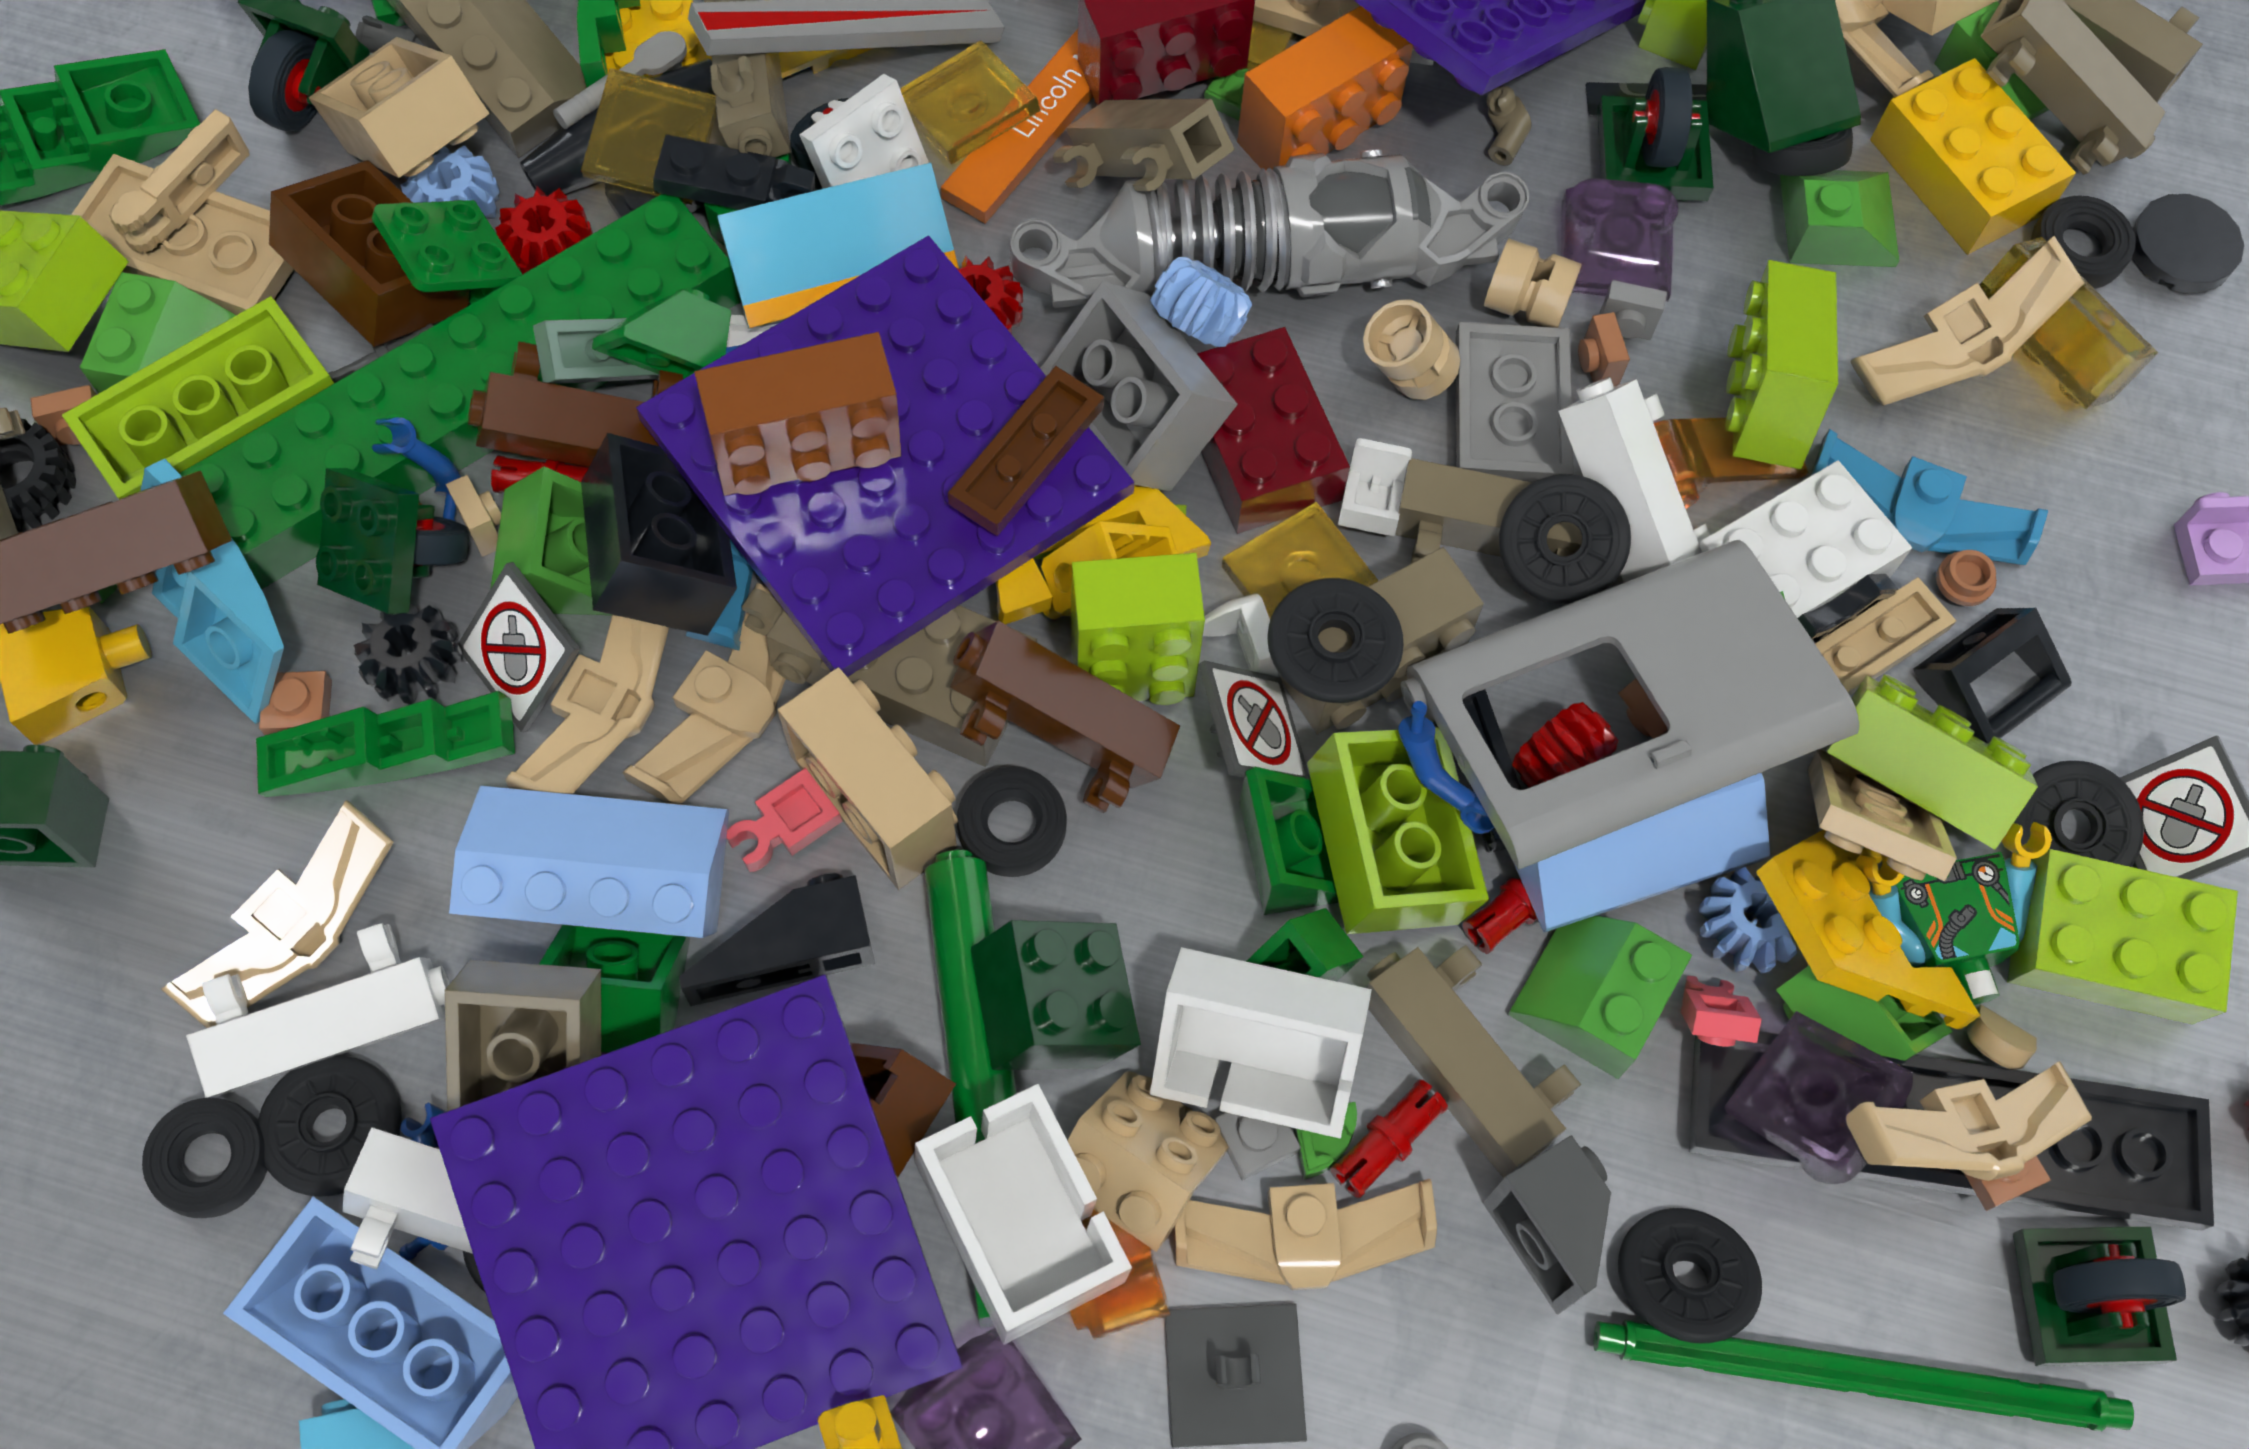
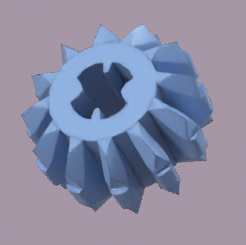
(455, 178)
(1201, 302)
(1733, 930)

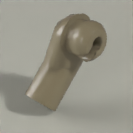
(1510, 122)

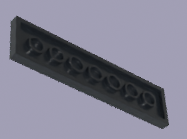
(2134, 1160)

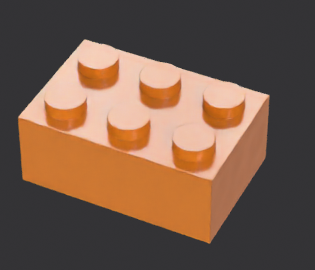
(1323, 90)

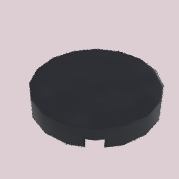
(2187, 243)

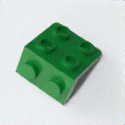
(446, 246)

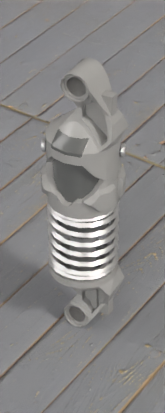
(1289, 228)

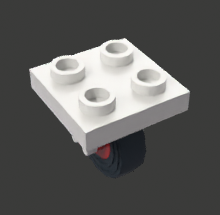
(858, 136)

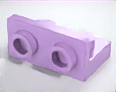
(2215, 540)

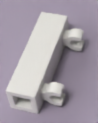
(1622, 451)
(317, 1025)
(402, 1189)

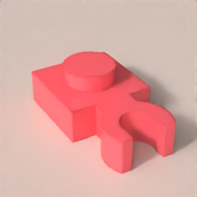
(791, 815)
(1718, 1014)

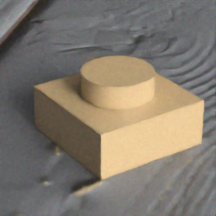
(477, 513)

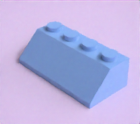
(1652, 856)
(591, 862)
(379, 1335)

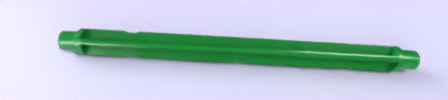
(1869, 1376)

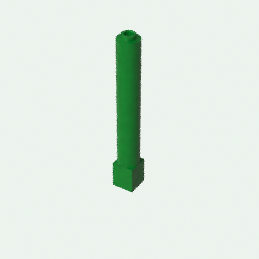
(959, 919)

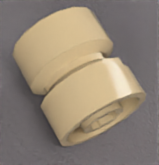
(1532, 284)
(1411, 349)

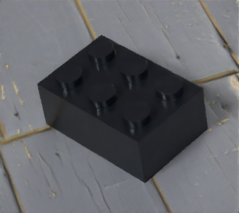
(653, 540)

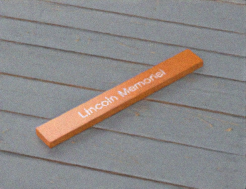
(1000, 165)

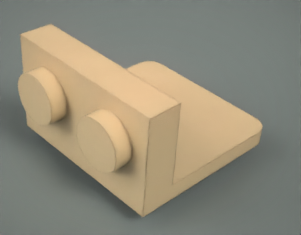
(1144, 1156)

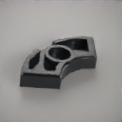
(1847, 605)

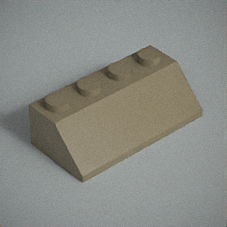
(507, 59)

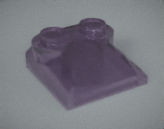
(1619, 234)
(1808, 1088)
(985, 1404)

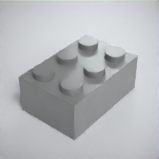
(1154, 386)

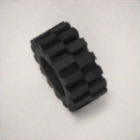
(46, 479)

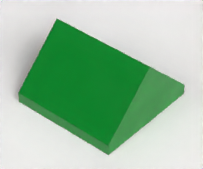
(1285, 841)

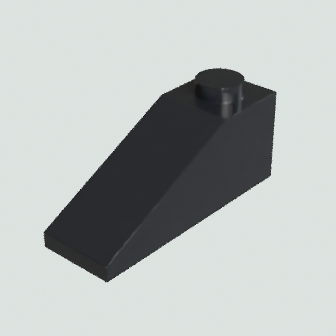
(794, 940)

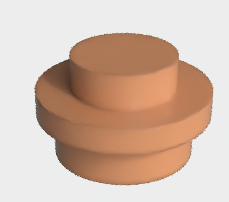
(1966, 577)

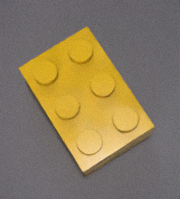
(1971, 155)

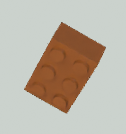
(800, 414)

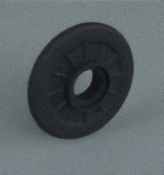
(1557, 500)
(1327, 674)
(2101, 796)
(296, 1102)
(1681, 1311)

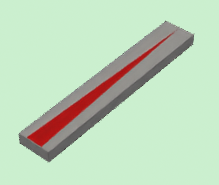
(840, 24)

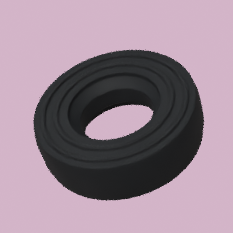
(1809, 157)
(2101, 221)
(1018, 785)
(172, 1136)

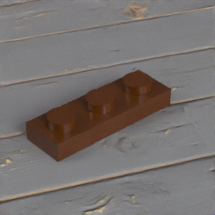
(1026, 450)

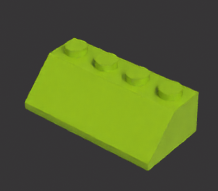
(198, 397)

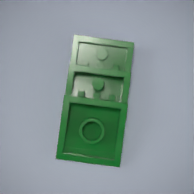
(95, 108)

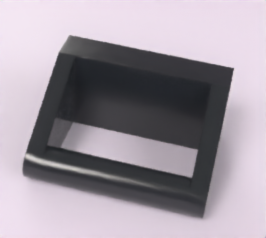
(2004, 630)

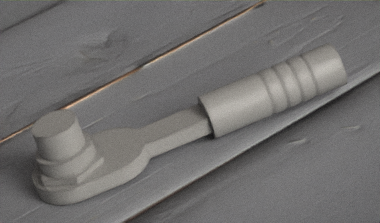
(654, 56)

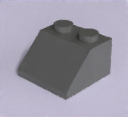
(1556, 1219)

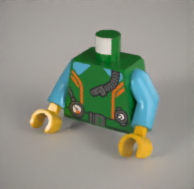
(1970, 917)

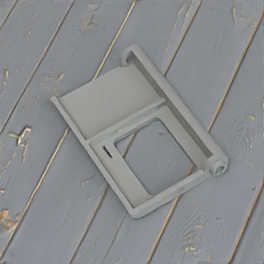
(1713, 657)

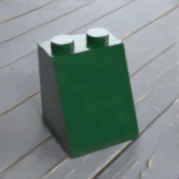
(1778, 71)

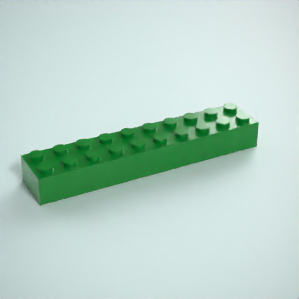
(275, 475)

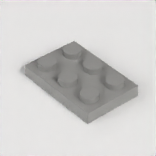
(1511, 399)

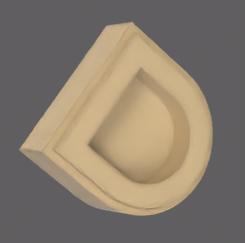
(2001, 1039)

